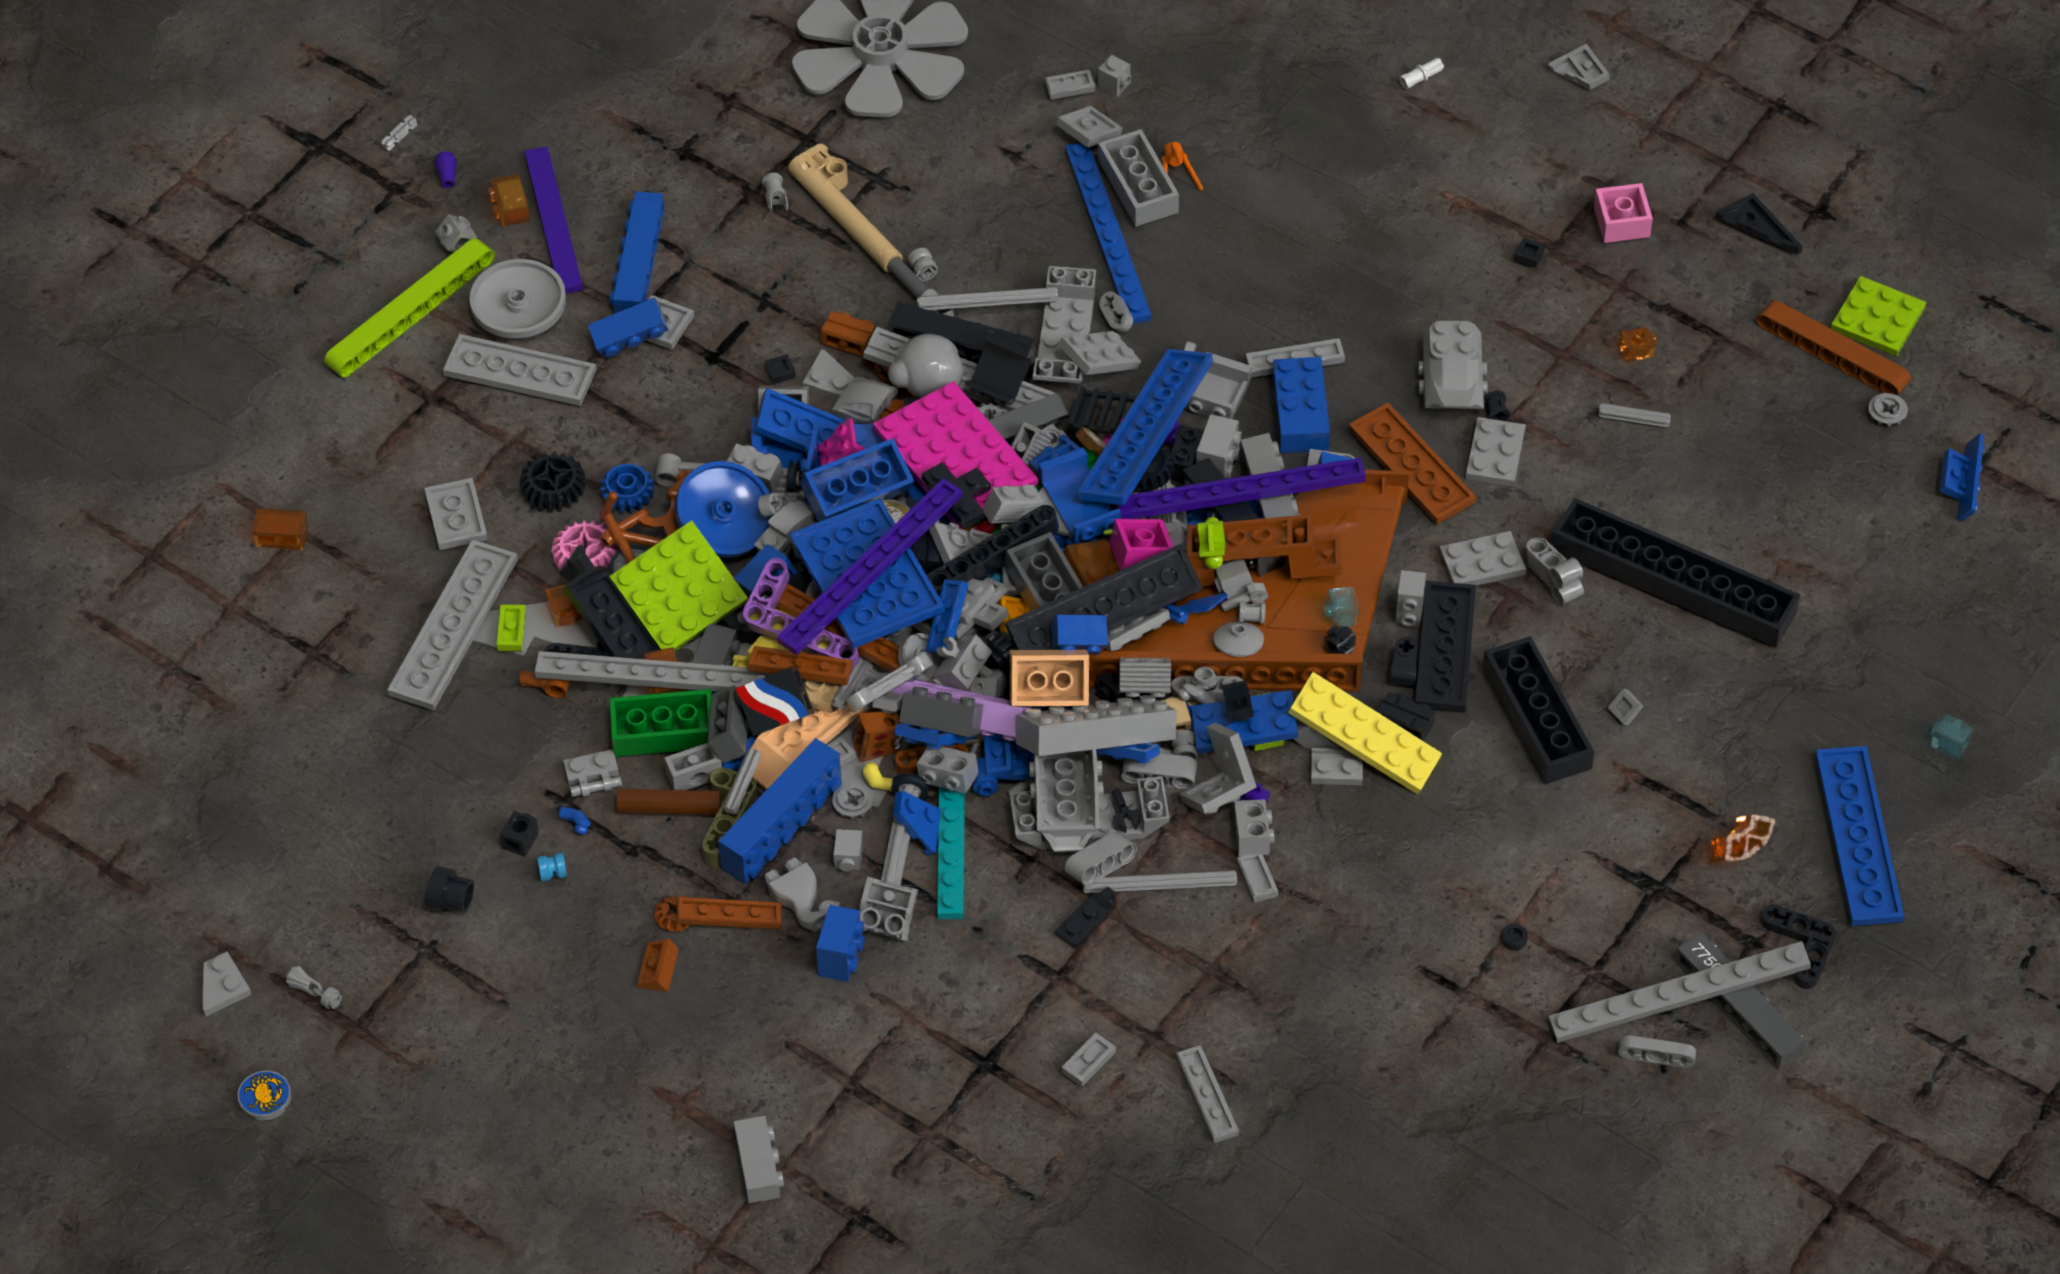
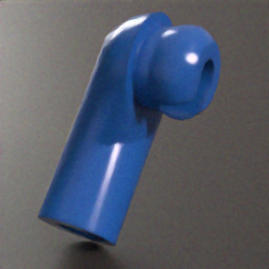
(577, 817)

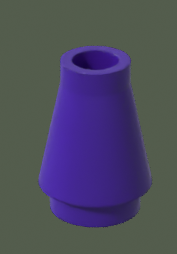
(446, 168)

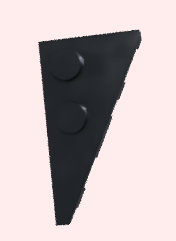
(1756, 219)

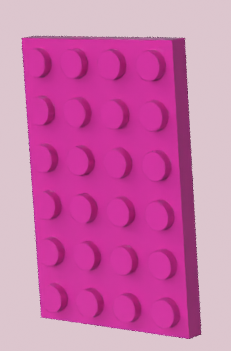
(954, 432)

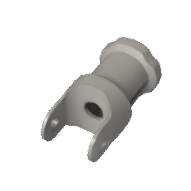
(774, 193)

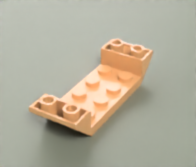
(785, 743)

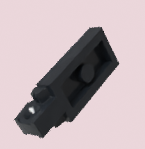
(1086, 918)

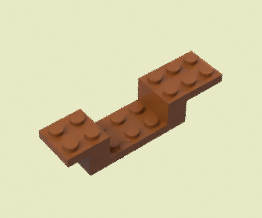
(1272, 538)

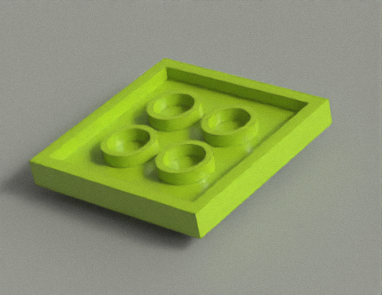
(1878, 316)

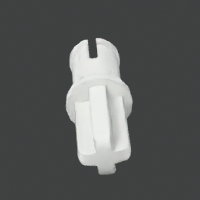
(1421, 73)

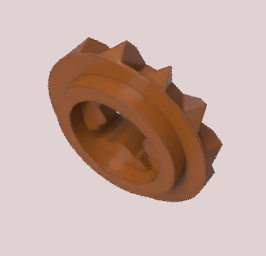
(663, 916)

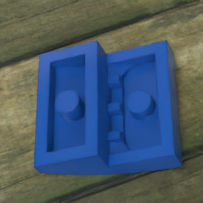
(1006, 758)

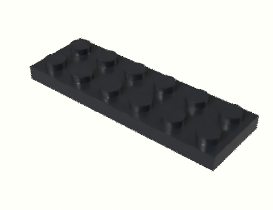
(1445, 645)

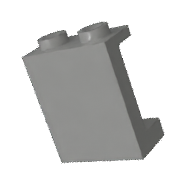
(1221, 388)

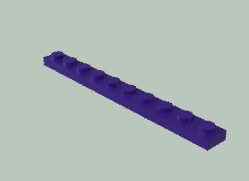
(1243, 488)
(869, 567)

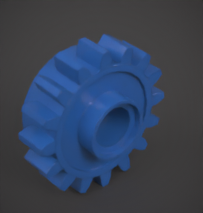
(631, 485)

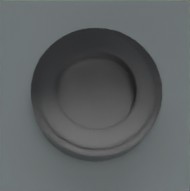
(1514, 937)

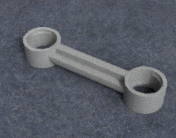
(889, 682)

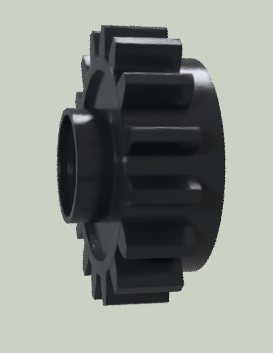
(1157, 472)
(1000, 644)

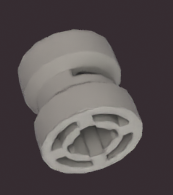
(923, 264)
(1185, 744)

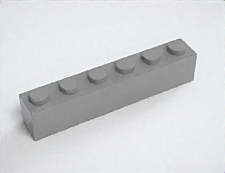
(1263, 457)

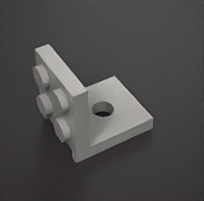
(1231, 782)

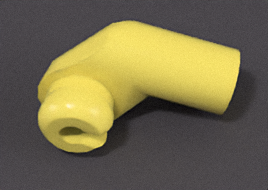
(875, 779)

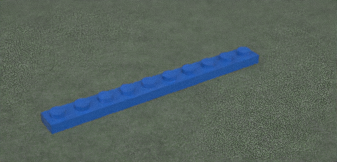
(1107, 231)

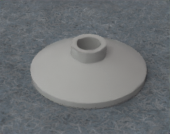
(1238, 639)

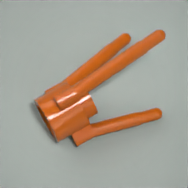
(1175, 156)

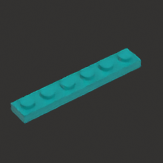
(951, 854)

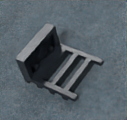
(1085, 407)

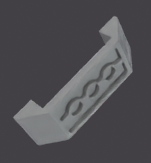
(1063, 318)
(1148, 799)

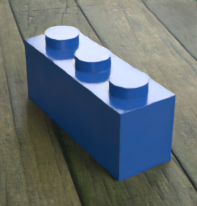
(628, 328)

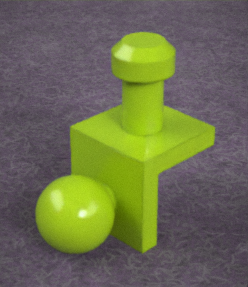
(1212, 542)

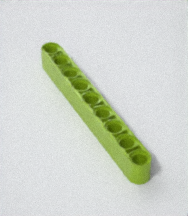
(409, 307)

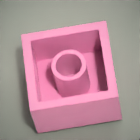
(1623, 213)

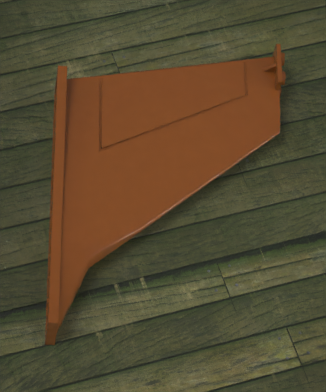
(1294, 611)

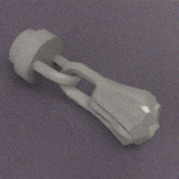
(299, 979)

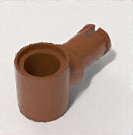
(553, 687)

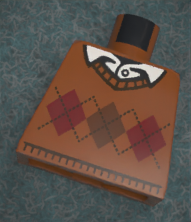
(875, 735)

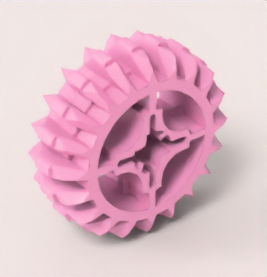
(586, 535)

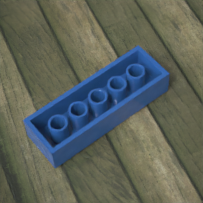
(780, 811)

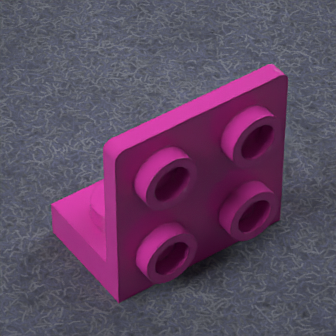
(839, 444)

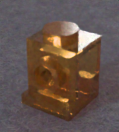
(1637, 344)

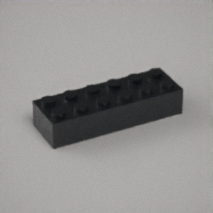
(965, 335)
(1538, 710)

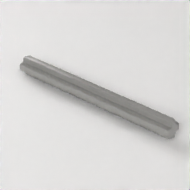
(988, 298)
(1164, 881)

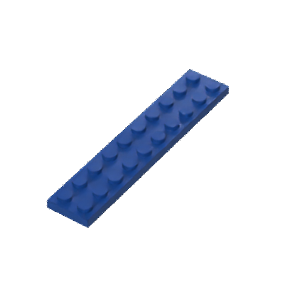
(1145, 427)

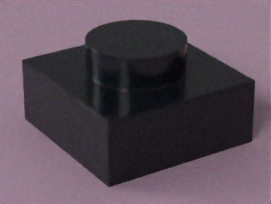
(1529, 252)
(780, 369)

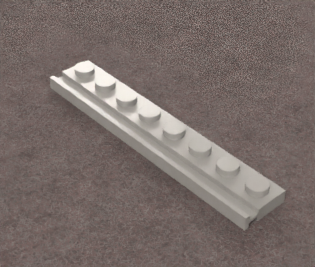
(886, 344)

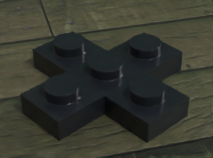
(972, 484)

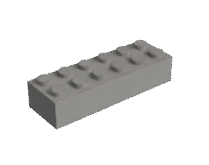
(1095, 726)

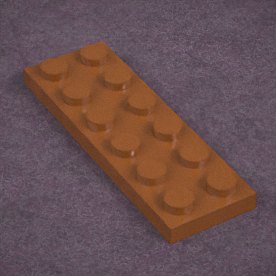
(1400, 448)

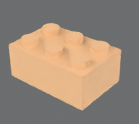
(1049, 678)

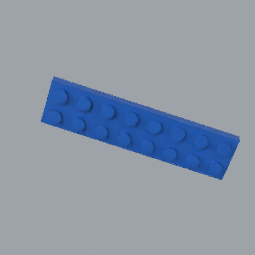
(1859, 836)

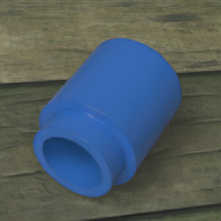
(984, 784)

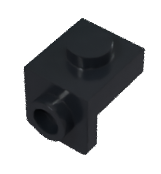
(1238, 701)

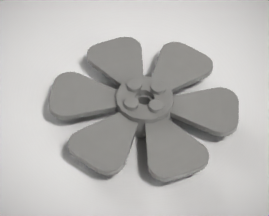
(879, 48)

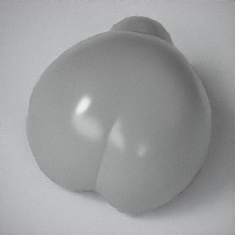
(926, 365)

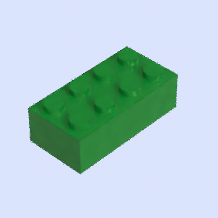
(660, 722)

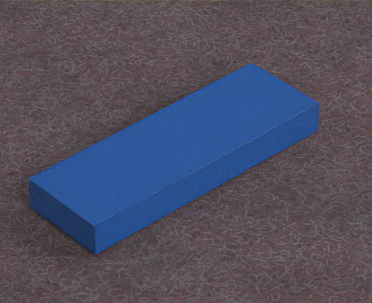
(946, 623)

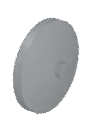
(517, 298)

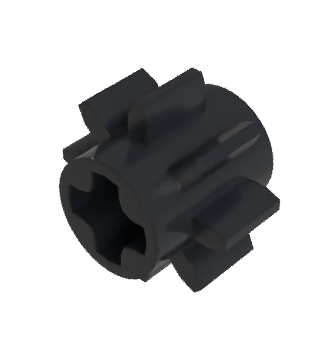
(1340, 640)

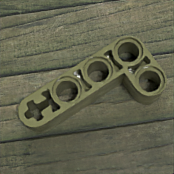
(723, 820)

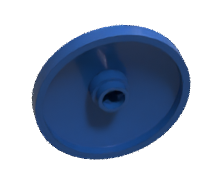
(723, 506)

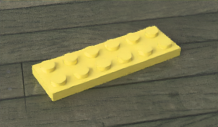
(1365, 733)

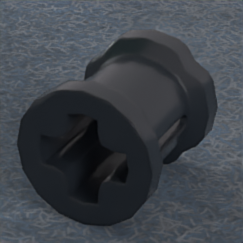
(1496, 405)

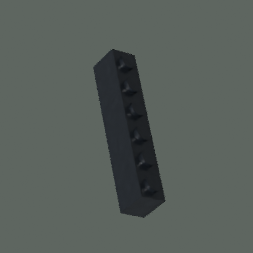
(1207, 472)

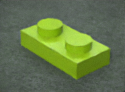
(511, 628)

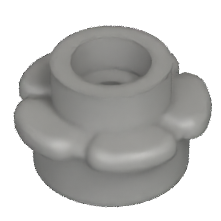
(1204, 678)

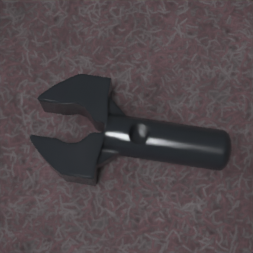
(1124, 812)

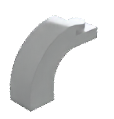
(785, 521)

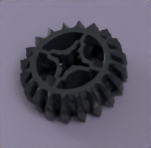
(564, 488)

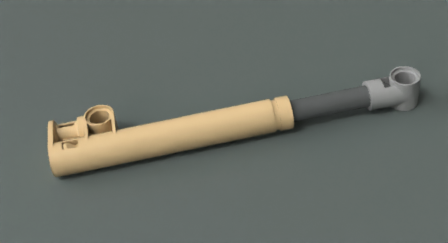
(824, 178)

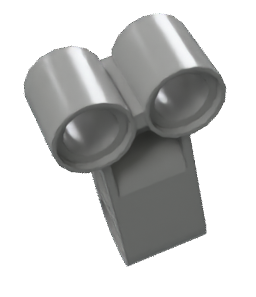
(1555, 570)

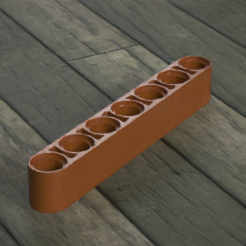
(1833, 348)

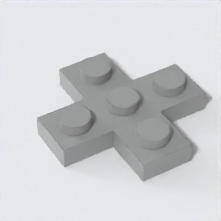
(991, 614)

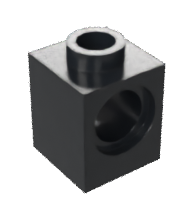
(519, 842)

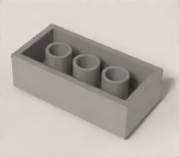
(1138, 177)

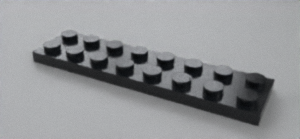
(1120, 596)

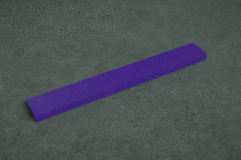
(553, 218)

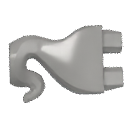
(798, 892)

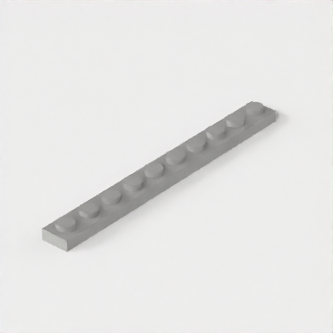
(642, 672)
(1679, 992)

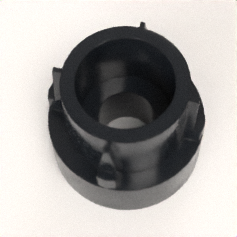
(448, 891)

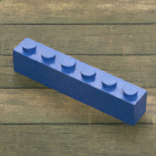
(638, 249)

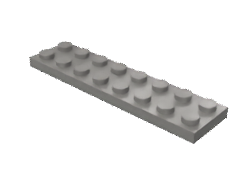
(452, 625)

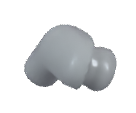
(1198, 693)

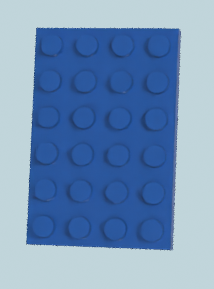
(893, 600)

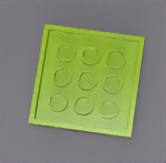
(679, 587)

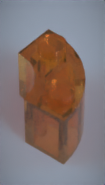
(1743, 841)

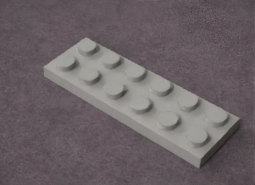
(519, 369)

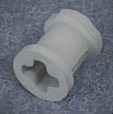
(1252, 612)

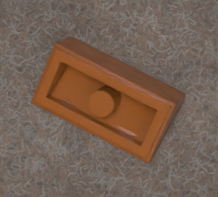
(658, 965)

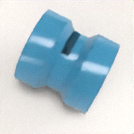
(552, 866)

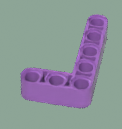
(771, 616)

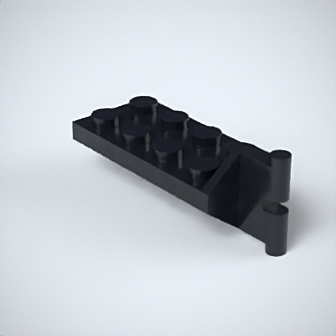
(605, 608)

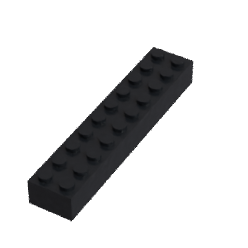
(1675, 572)

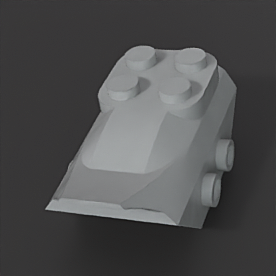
(1452, 366)
(1067, 797)

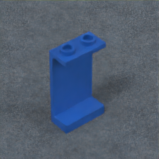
(1061, 480)

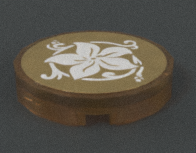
(1090, 440)

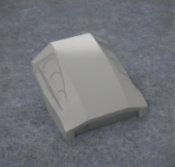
(864, 400)
(887, 908)

